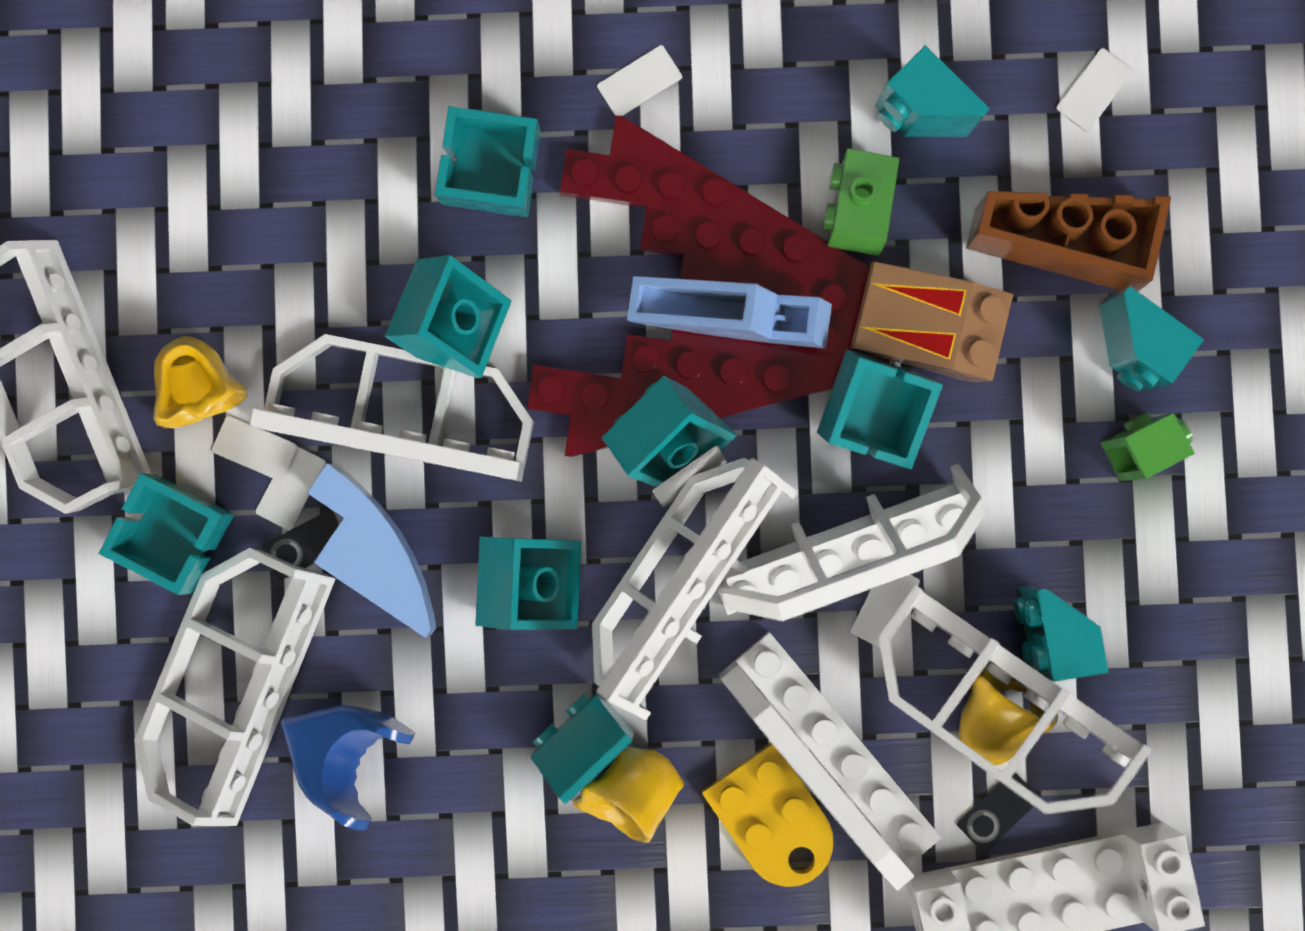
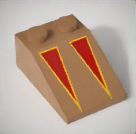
(932, 322)

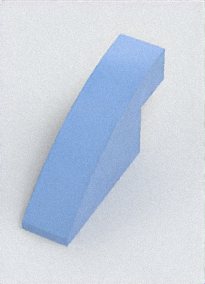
(730, 311)
(372, 552)

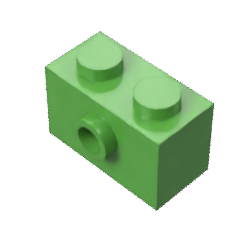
(862, 201)
(1148, 446)

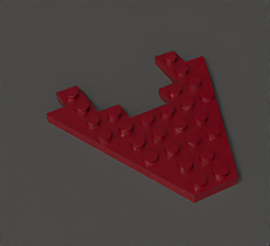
(722, 239)

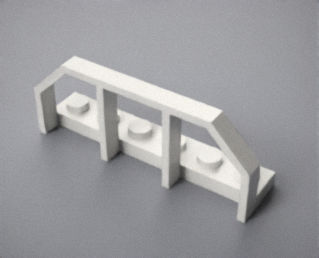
(86, 376)
(369, 436)
(885, 532)
(690, 586)
(1040, 692)
(263, 700)
(838, 752)

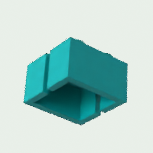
(492, 161)
(880, 405)
(170, 535)

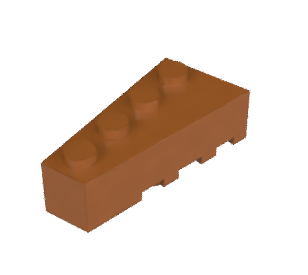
(1074, 235)

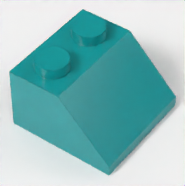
(929, 100)
(448, 316)
(1145, 341)
(665, 433)
(528, 583)
(581, 745)

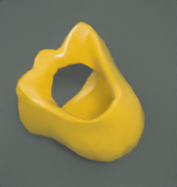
(192, 384)
(994, 723)
(633, 792)

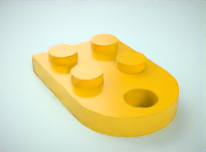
(771, 816)

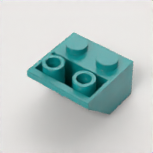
(1059, 637)

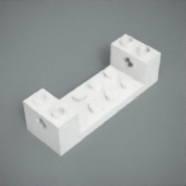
(1067, 887)

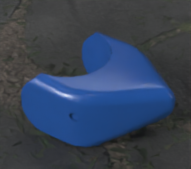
(328, 750)

